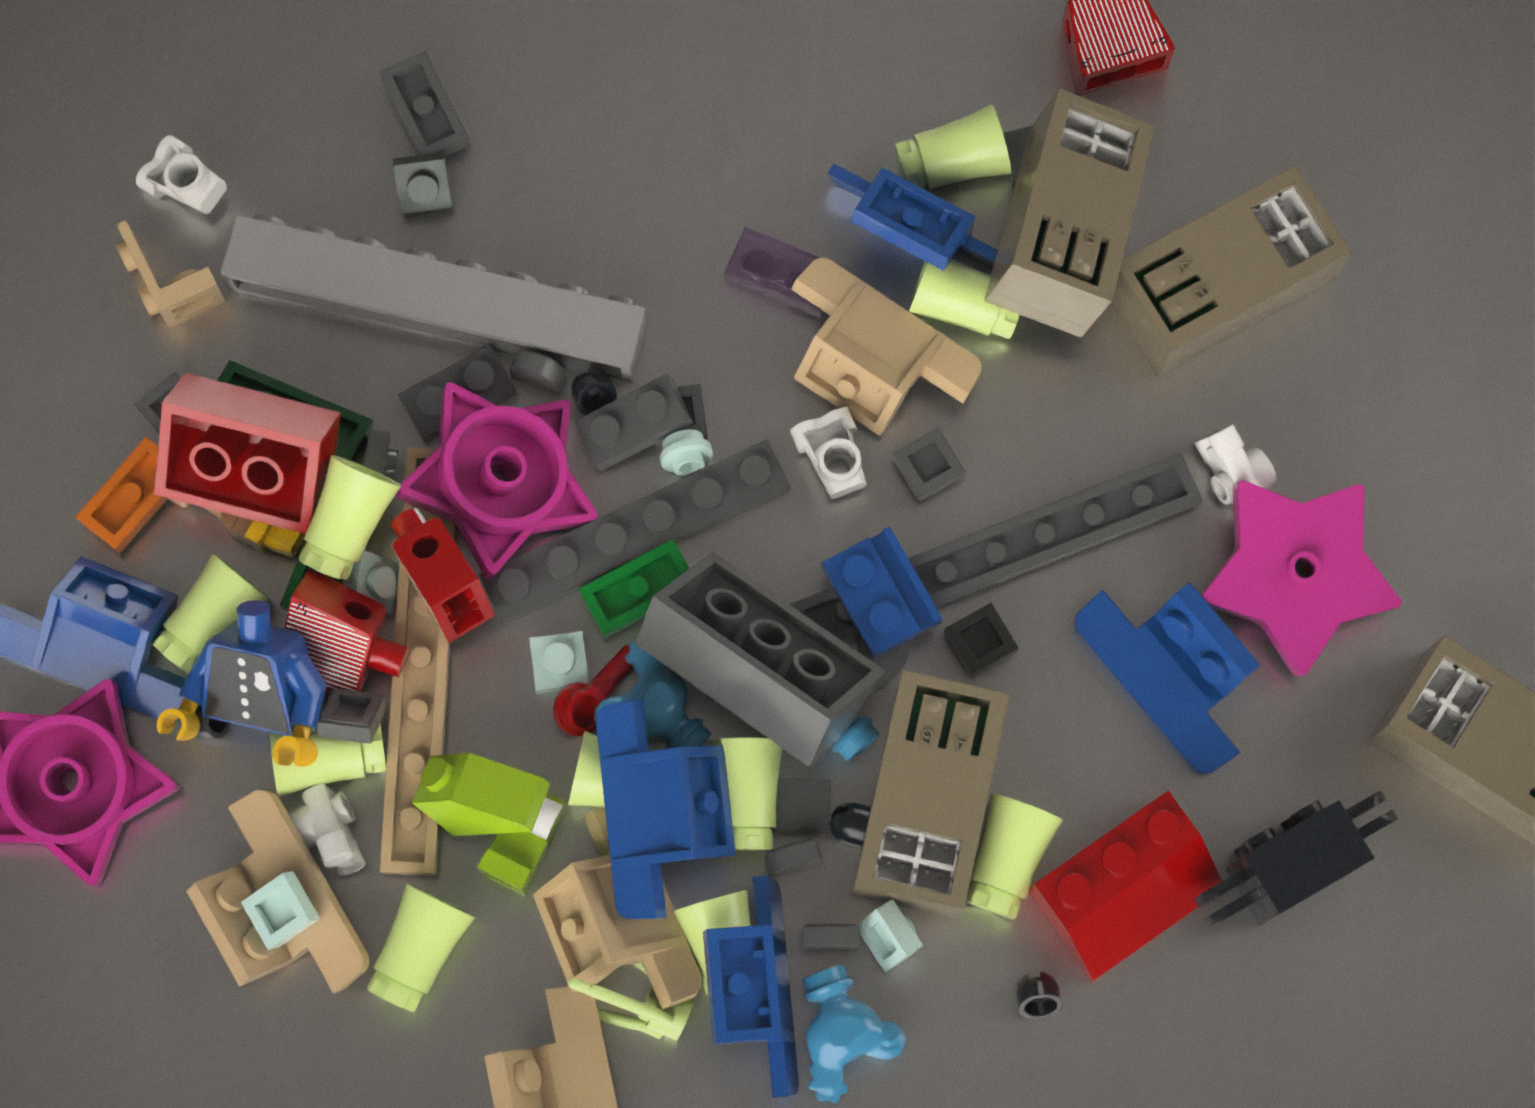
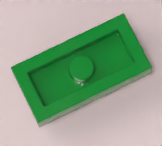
(626, 592)

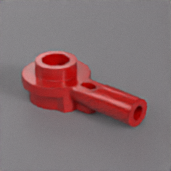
(577, 701)

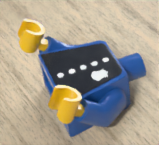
(254, 680)

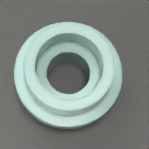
(685, 452)

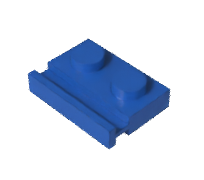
(881, 593)

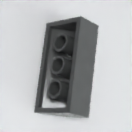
(758, 657)

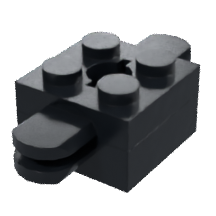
(1304, 859)

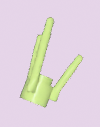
(650, 1018)

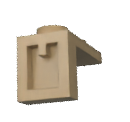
(184, 298)

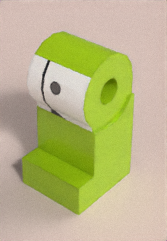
(518, 856)

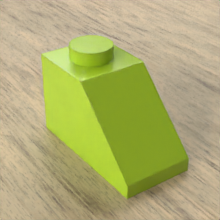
(479, 795)

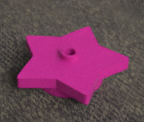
(521, 445)
(1261, 575)
(110, 788)

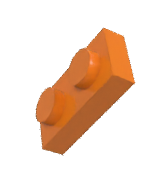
(125, 499)

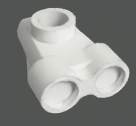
(181, 176)
(829, 442)
(1231, 464)
(324, 824)

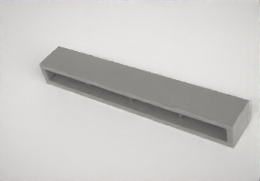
(433, 296)

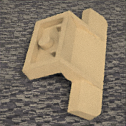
(874, 349)
(276, 850)
(597, 940)
(559, 1074)

